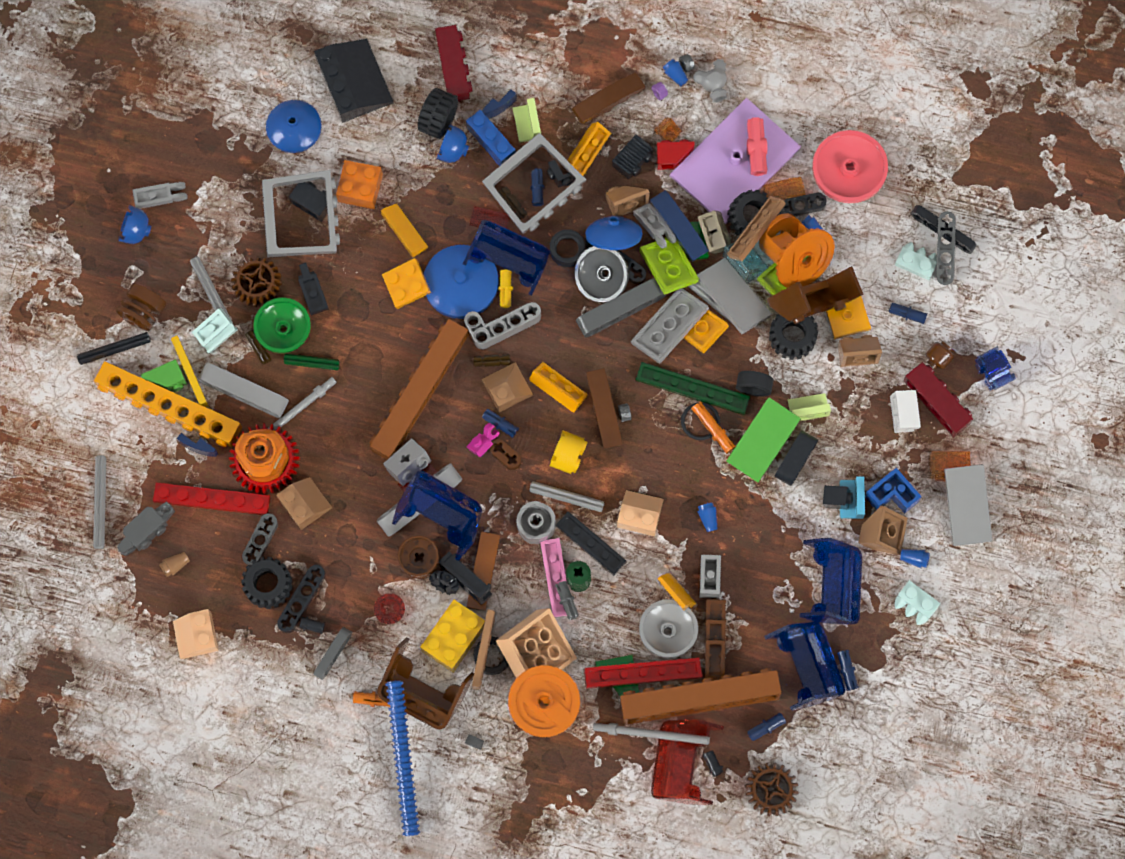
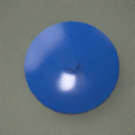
(458, 287)

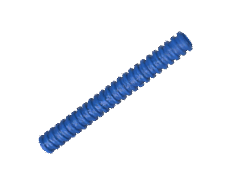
(402, 758)

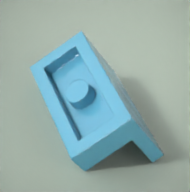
(857, 508)

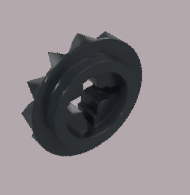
(444, 582)

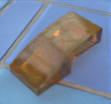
(785, 188)

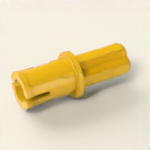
(505, 288)

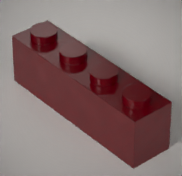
(452, 61)
(938, 399)

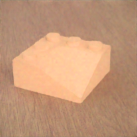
(536, 643)

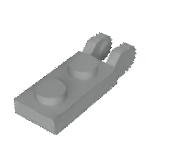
(158, 195)
(654, 224)

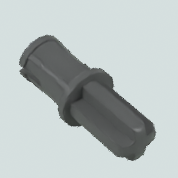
(567, 600)

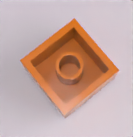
(359, 184)

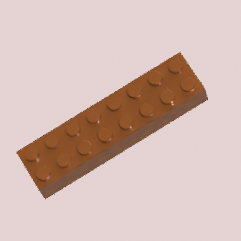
(700, 697)

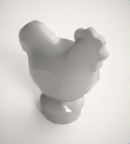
(713, 80)

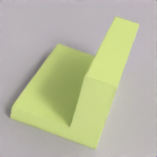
(526, 121)
(810, 407)

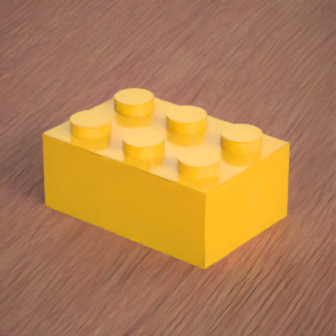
(453, 636)

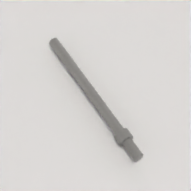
(319, 392)
(614, 729)

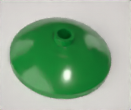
(279, 314)

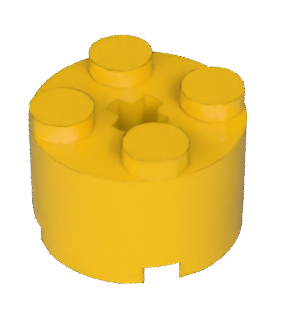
(567, 452)

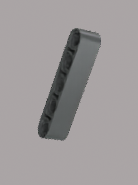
(620, 308)

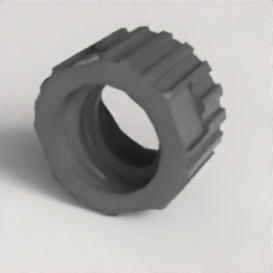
(686, 62)
(624, 412)
(474, 742)

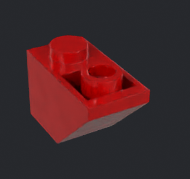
(672, 154)

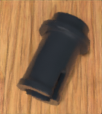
(312, 625)
(713, 764)

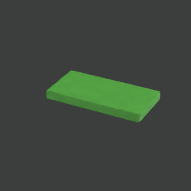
(763, 439)

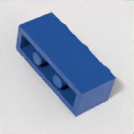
(490, 137)

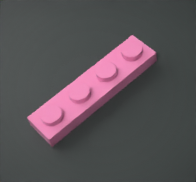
(554, 572)

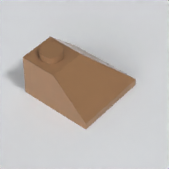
(626, 199)
(507, 387)
(884, 531)

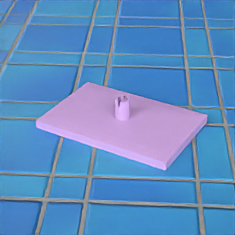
(721, 166)

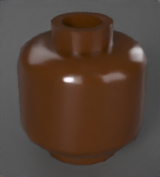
(939, 355)

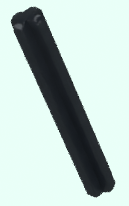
(113, 348)

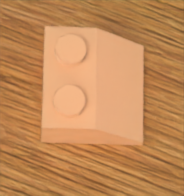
(640, 513)
(195, 634)

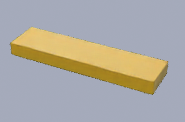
(189, 371)

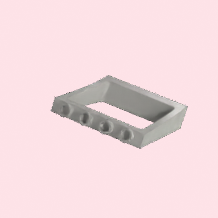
(503, 170)
(269, 218)

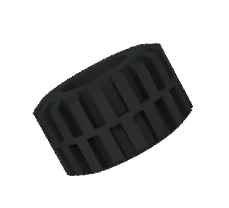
(437, 113)
(735, 212)
(790, 348)
(263, 567)

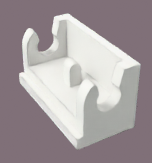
(905, 411)

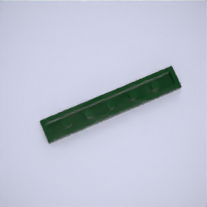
(692, 388)

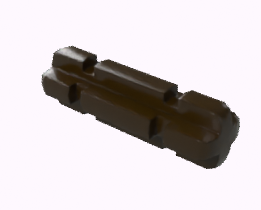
(512, 202)
(258, 348)
(492, 360)

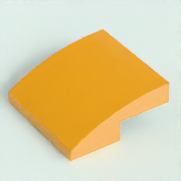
(676, 591)

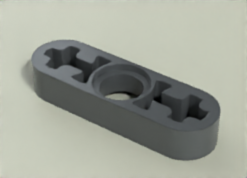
(271, 529)
(332, 653)

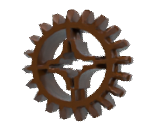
(260, 267)
(763, 786)

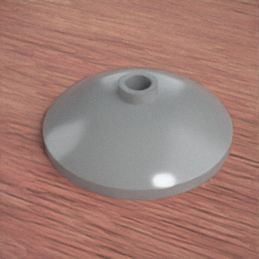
(668, 615)

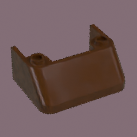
(800, 302)
(421, 699)

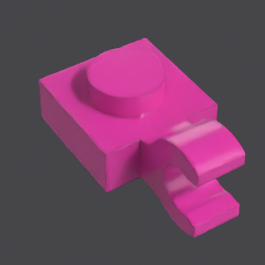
(482, 443)

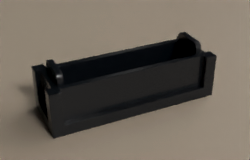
(467, 579)

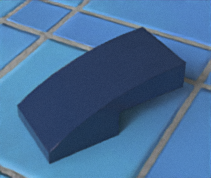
(495, 108)
(200, 447)

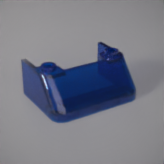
(509, 251)
(444, 506)
(839, 582)
(813, 662)

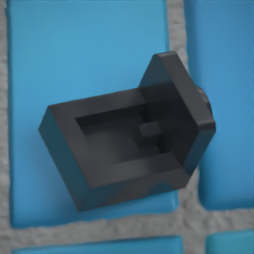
(555, 173)

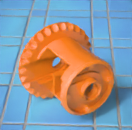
(793, 246)
(540, 687)

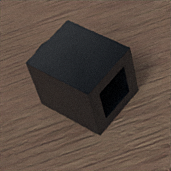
(837, 497)

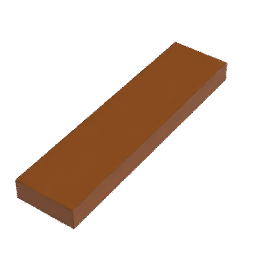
(484, 564)

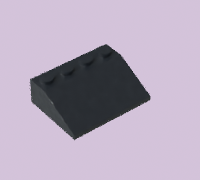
(353, 78)

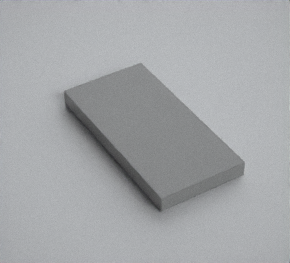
(733, 296)
(669, 325)
(968, 505)

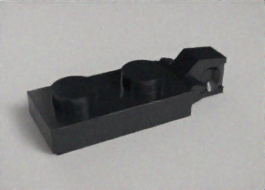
(312, 290)

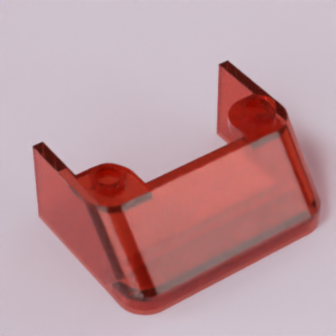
(676, 763)

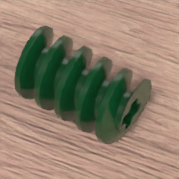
(578, 583)

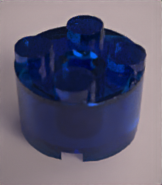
(995, 368)

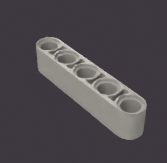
(243, 390)
(447, 475)

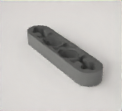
(950, 248)

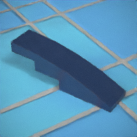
(679, 225)

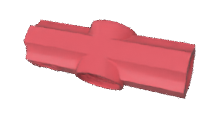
(757, 146)

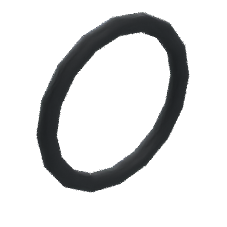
(684, 426)

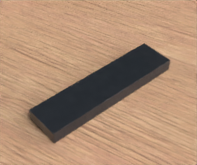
(591, 543)

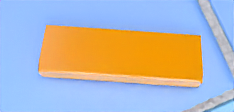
(589, 147)
(404, 229)
(558, 387)

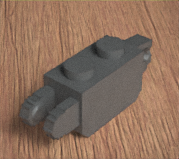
(145, 528)

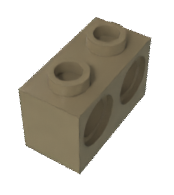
(714, 231)

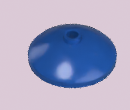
(295, 136)
(614, 233)

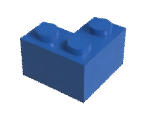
(896, 488)

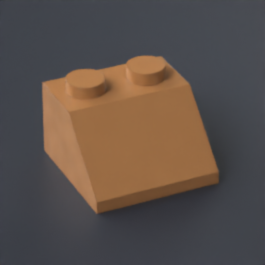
(859, 351)
(304, 502)

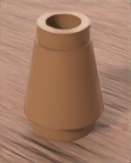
(173, 564)

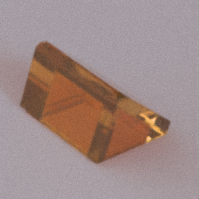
(668, 129)

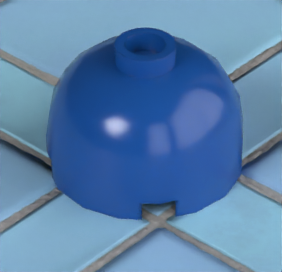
(453, 145)
(134, 226)

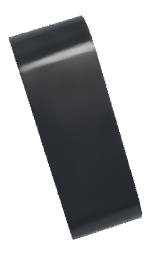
(796, 458)

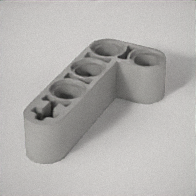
(503, 322)

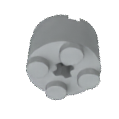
(543, 514)

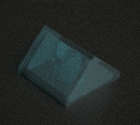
(750, 267)

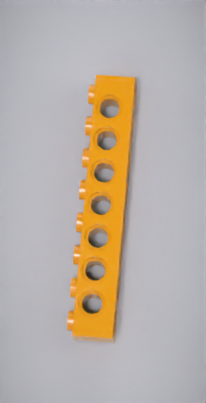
(109, 373)

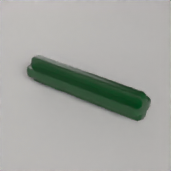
(310, 361)

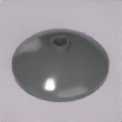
(591, 274)

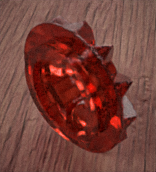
(387, 600)

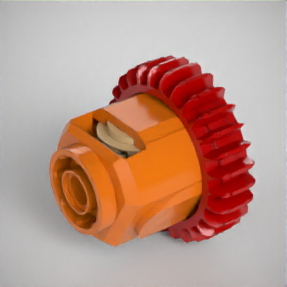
(265, 458)

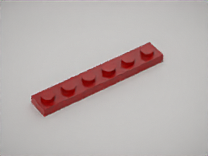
(211, 499)
(642, 673)

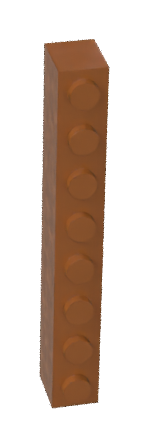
(419, 390)

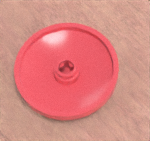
(850, 166)

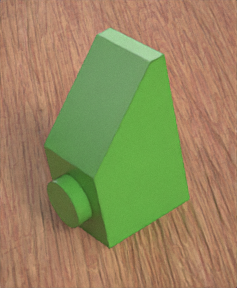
(167, 376)

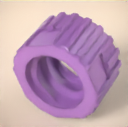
(659, 91)

